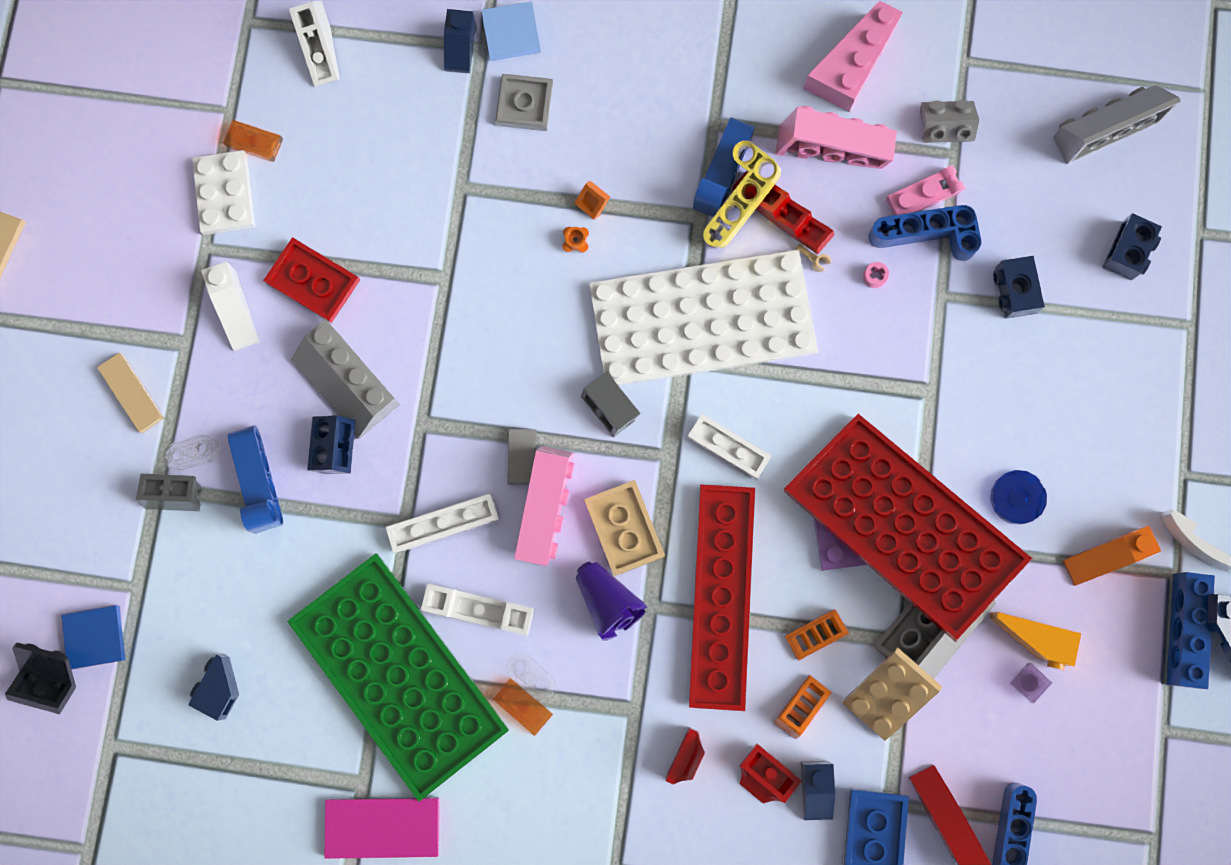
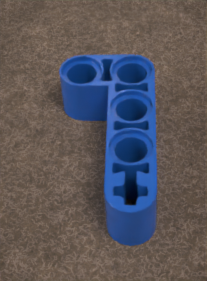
(723, 169)
(925, 232)
(255, 480)
(1020, 840)

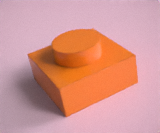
(592, 200)

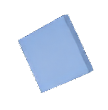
(511, 31)

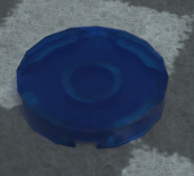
(1018, 497)

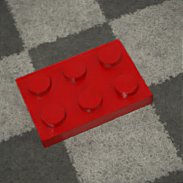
(311, 280)

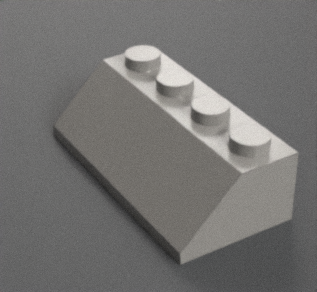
(1114, 122)
(343, 378)
(923, 639)

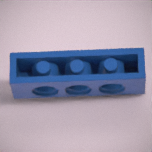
(1189, 632)

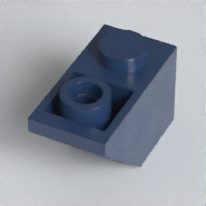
(217, 689)

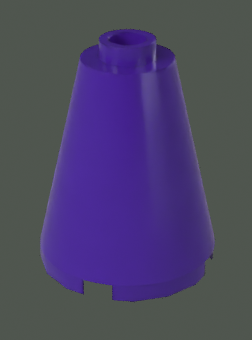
(608, 600)

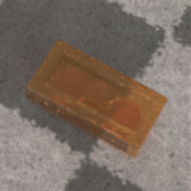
(253, 140)
(523, 707)

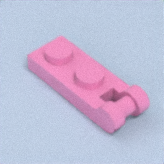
(925, 192)

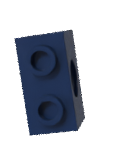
(1024, 273)

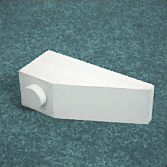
(316, 41)
(230, 305)

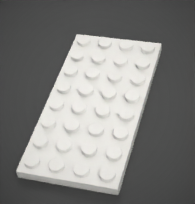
(703, 318)

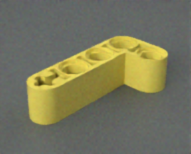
(737, 198)

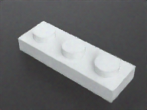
(729, 446)

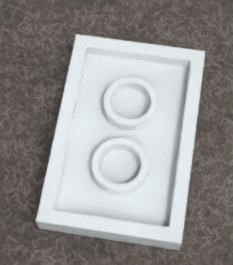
(223, 192)

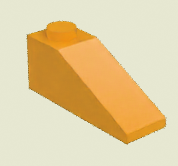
(1044, 641)

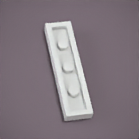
(442, 523)

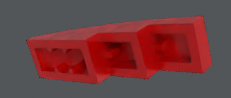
(791, 217)
(948, 818)

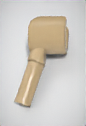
(814, 258)

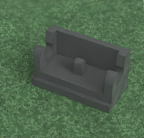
(610, 404)
(168, 492)

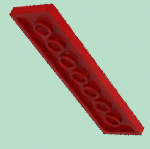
(722, 598)

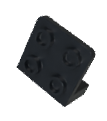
(42, 680)

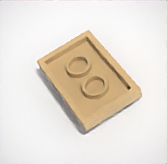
(624, 528)
(892, 694)

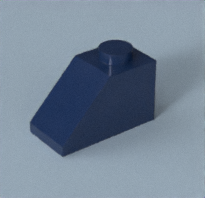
(459, 40)
(818, 790)

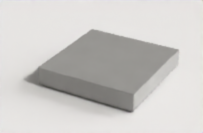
(524, 102)

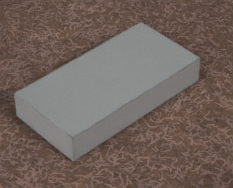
(521, 455)

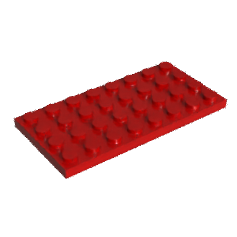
(907, 526)

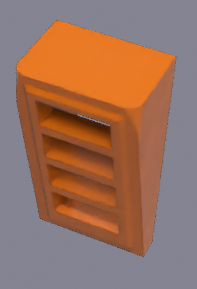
(838, 624)
(788, 726)

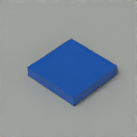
(93, 637)

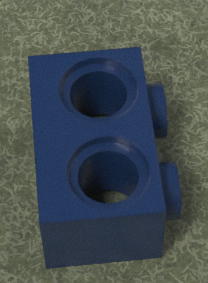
(1128, 244)
(331, 445)

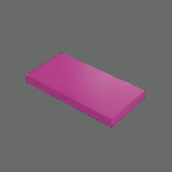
(381, 828)

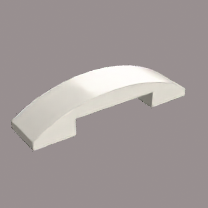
(1182, 530)
(477, 609)

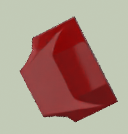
(686, 759)
(767, 777)

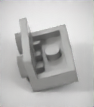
(949, 121)

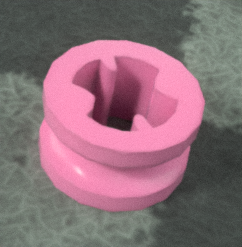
(875, 283)

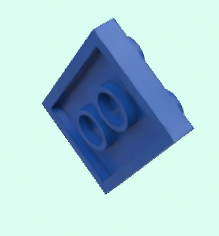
(876, 828)

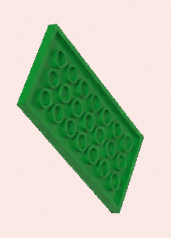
(398, 676)

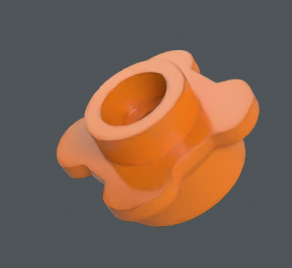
(575, 232)

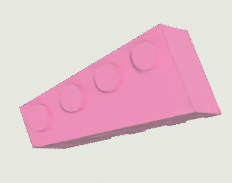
(848, 66)
(836, 138)
(544, 505)

